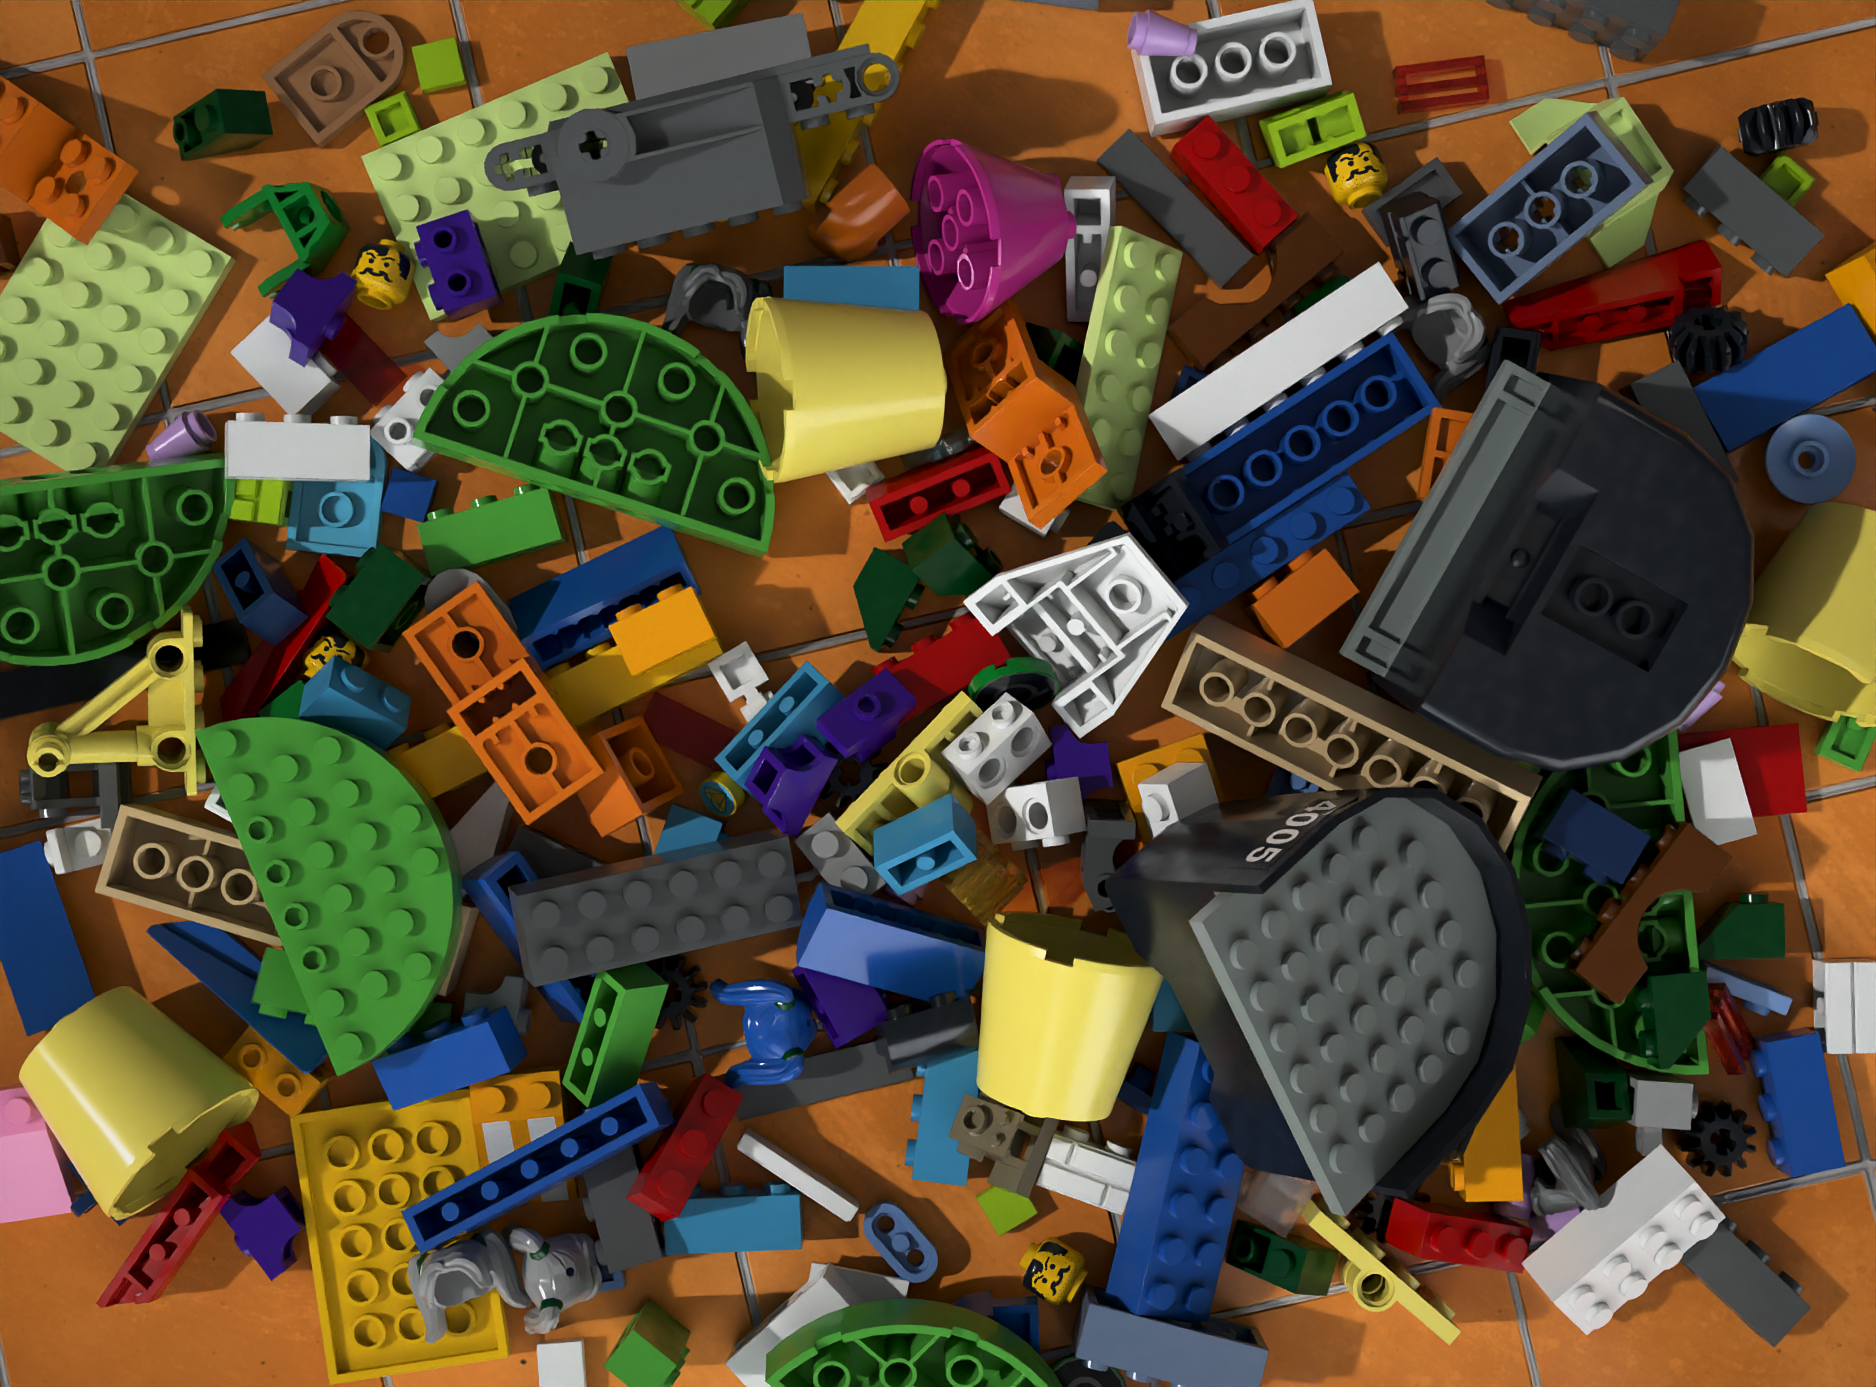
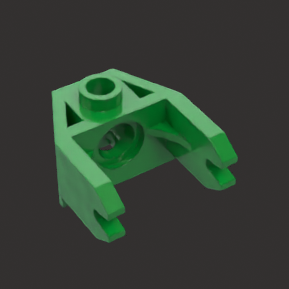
(309, 220)

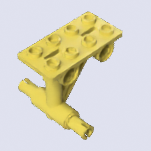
(170, 714)

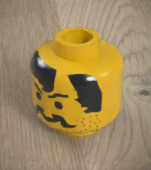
(1356, 174)
(383, 274)
(331, 643)
(1053, 1271)

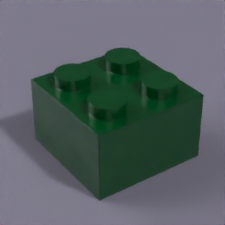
(380, 598)

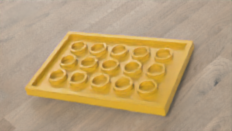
(355, 1179)

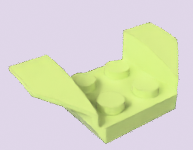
(1629, 226)

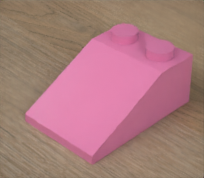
(32, 1161)

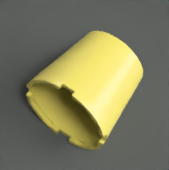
(842, 383)
(1816, 617)
(1060, 1015)
(132, 1098)

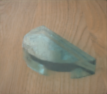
(946, 446)

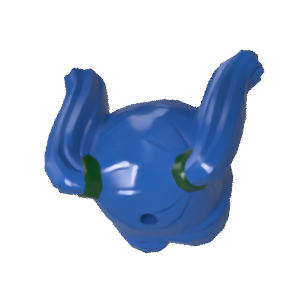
(775, 1027)

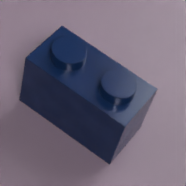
(260, 591)
(1590, 836)

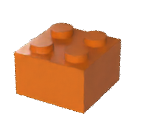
(1300, 599)
(634, 779)

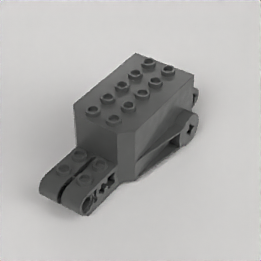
(688, 152)

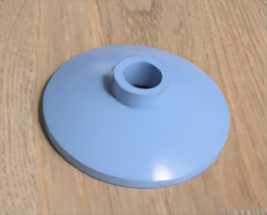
(1830, 456)

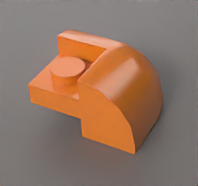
(859, 217)

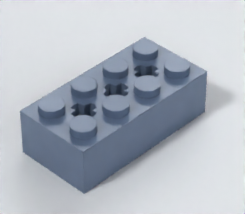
(1518, 202)
(1166, 1348)

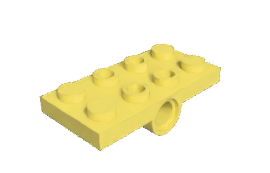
(913, 777)
(1390, 1280)

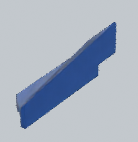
(231, 973)

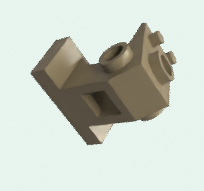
(999, 1133)

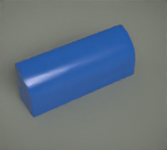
(1788, 378)
(581, 603)
(489, 891)
(38, 942)
(889, 944)

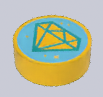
(721, 794)

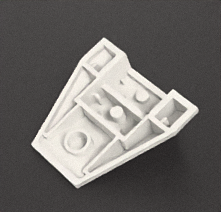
(1090, 616)

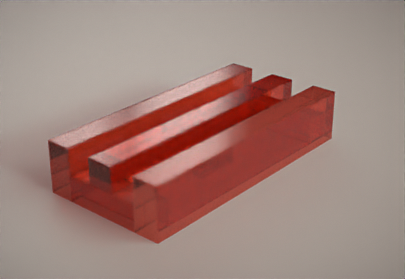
(1403, 90)
(1728, 1030)

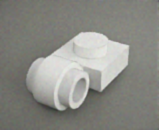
(740, 676)

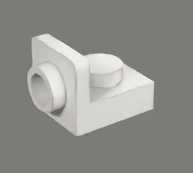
(77, 846)

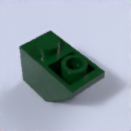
(222, 124)
(950, 558)
(882, 594)
(1673, 1012)
(1590, 1086)
(1285, 1262)

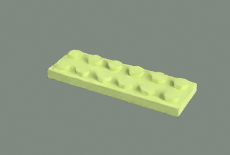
(1125, 355)

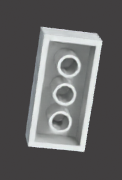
(1237, 68)
(1626, 1242)

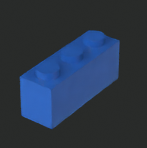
(449, 1056)
(1796, 1102)

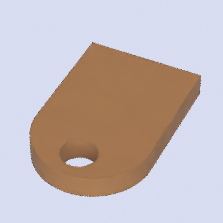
(335, 76)

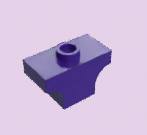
(311, 311)
(867, 716)
(1078, 759)
(791, 781)
(266, 1227)

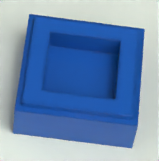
(409, 495)

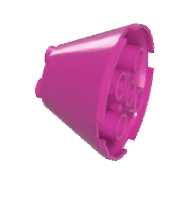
(983, 227)

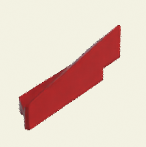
(1621, 298)
(274, 668)
(184, 1219)

